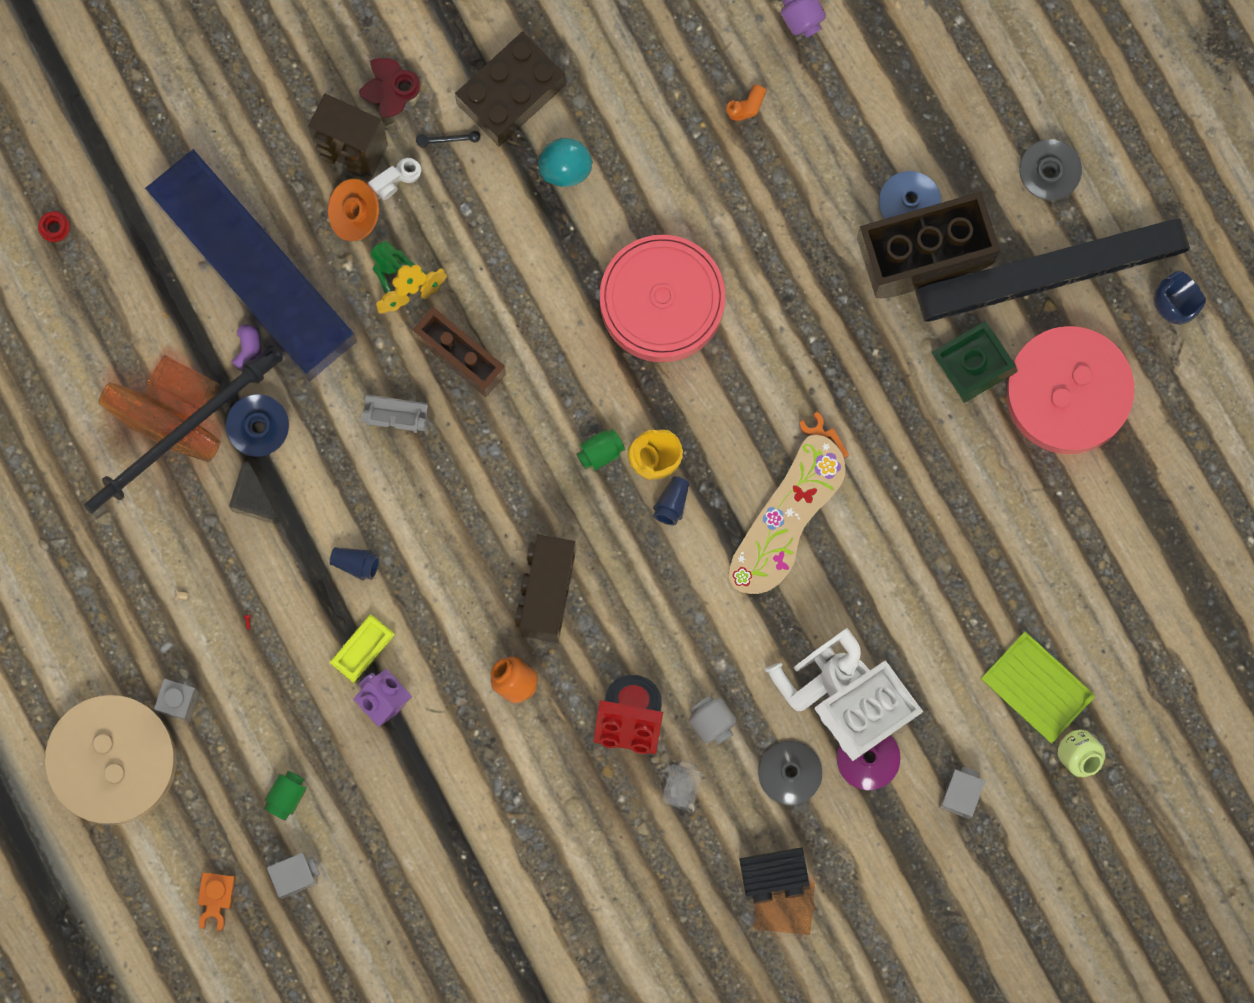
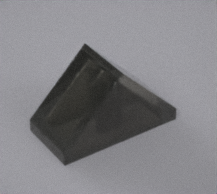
(250, 497)

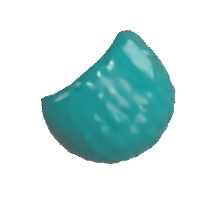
(565, 162)

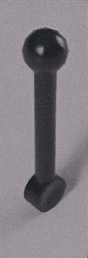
(423, 141)

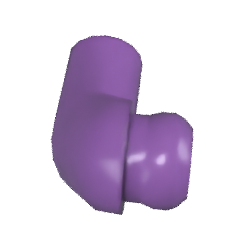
(249, 343)

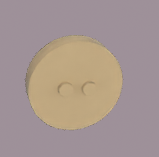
(110, 760)

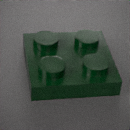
(974, 361)

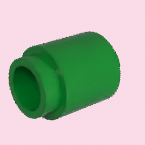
(600, 450)
(285, 795)

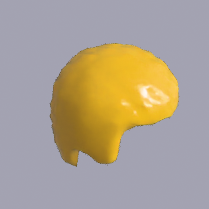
(655, 454)

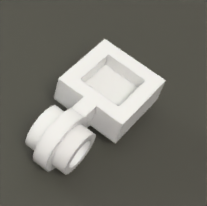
(386, 183)

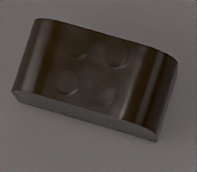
(928, 245)

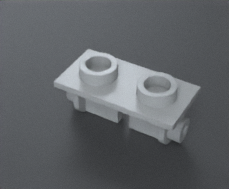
(394, 412)

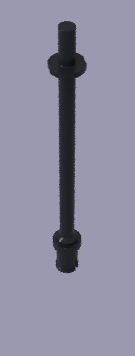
(251, 373)

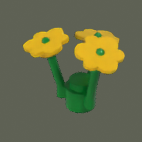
(409, 277)

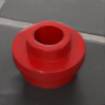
(50, 218)

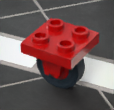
(630, 715)

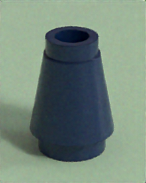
(672, 501)
(356, 562)

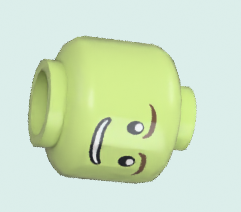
(1081, 753)

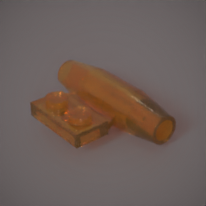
(170, 399)

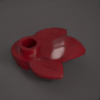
(385, 87)

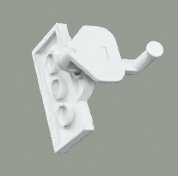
(862, 702)

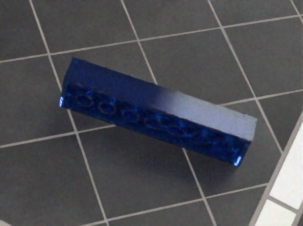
(251, 265)

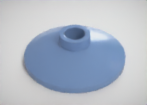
(893, 194)

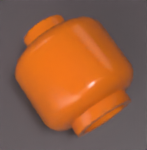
(513, 679)

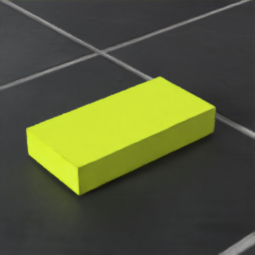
(362, 648)

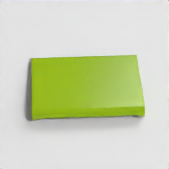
(1038, 687)

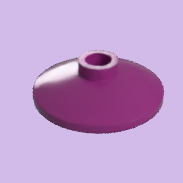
(871, 775)

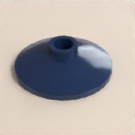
(254, 410)

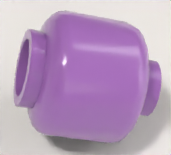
(803, 16)

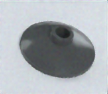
(1059, 158)
(785, 789)

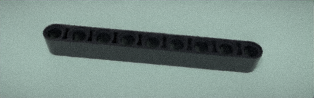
(1052, 270)

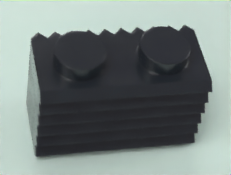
(774, 875)

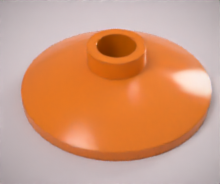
(353, 210)

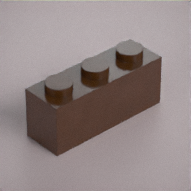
(459, 352)

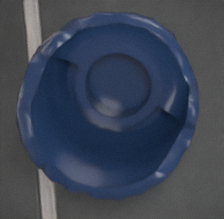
(1178, 298)

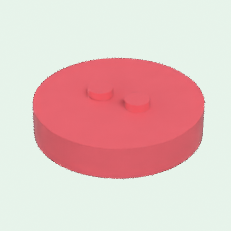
(662, 298)
(1070, 390)

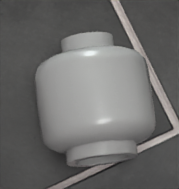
(712, 720)

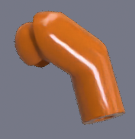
(747, 108)

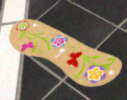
(773, 539)

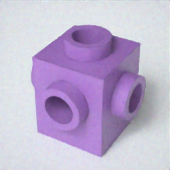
(381, 697)

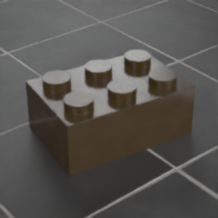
(510, 88)
(348, 136)
(545, 588)

